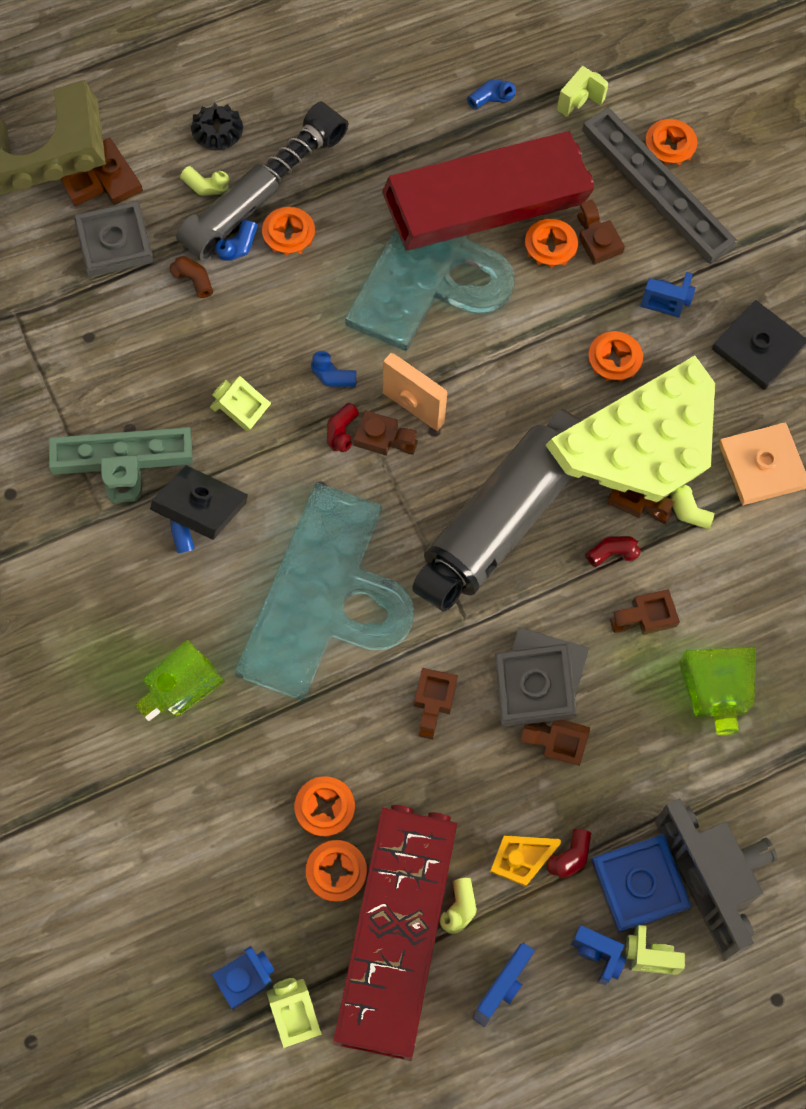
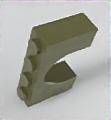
(71, 149)

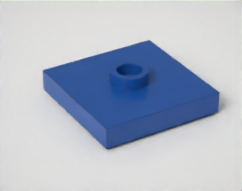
(641, 883)
(505, 985)

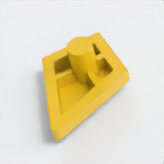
(522, 857)

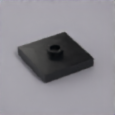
(760, 344)
(199, 502)

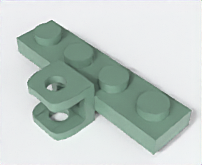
(121, 456)

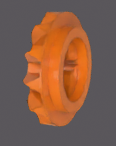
(678, 133)
(276, 224)
(564, 239)
(624, 346)
(326, 789)
(324, 857)

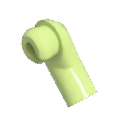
(463, 908)

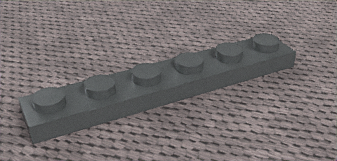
(659, 185)

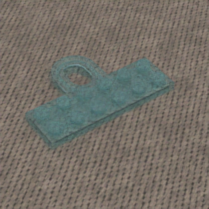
(409, 281)
(311, 592)

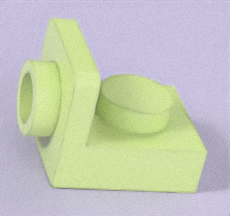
(580, 87)
(240, 402)
(658, 959)
(293, 1011)

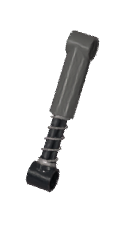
(203, 231)

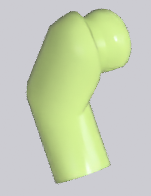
(205, 186)
(687, 510)

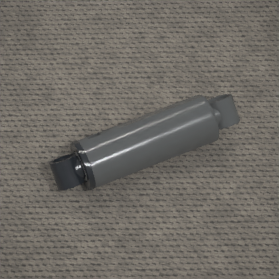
(494, 517)

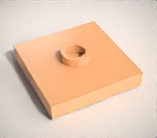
(414, 391)
(763, 463)

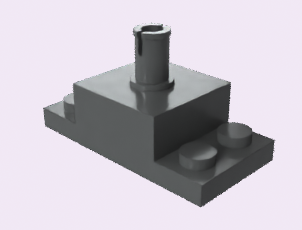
(716, 874)

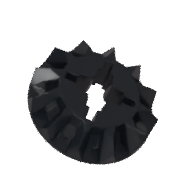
(229, 132)

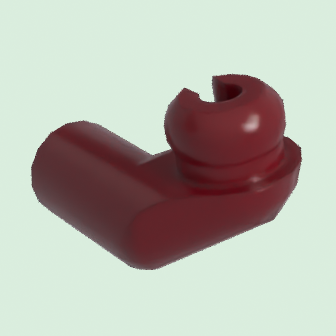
(336, 428)
(613, 545)
(574, 858)

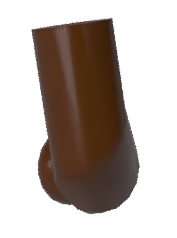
(187, 267)

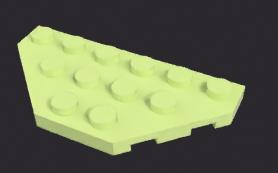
(647, 438)

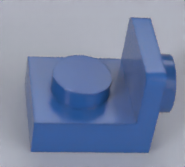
(666, 297)
(597, 946)
(244, 977)

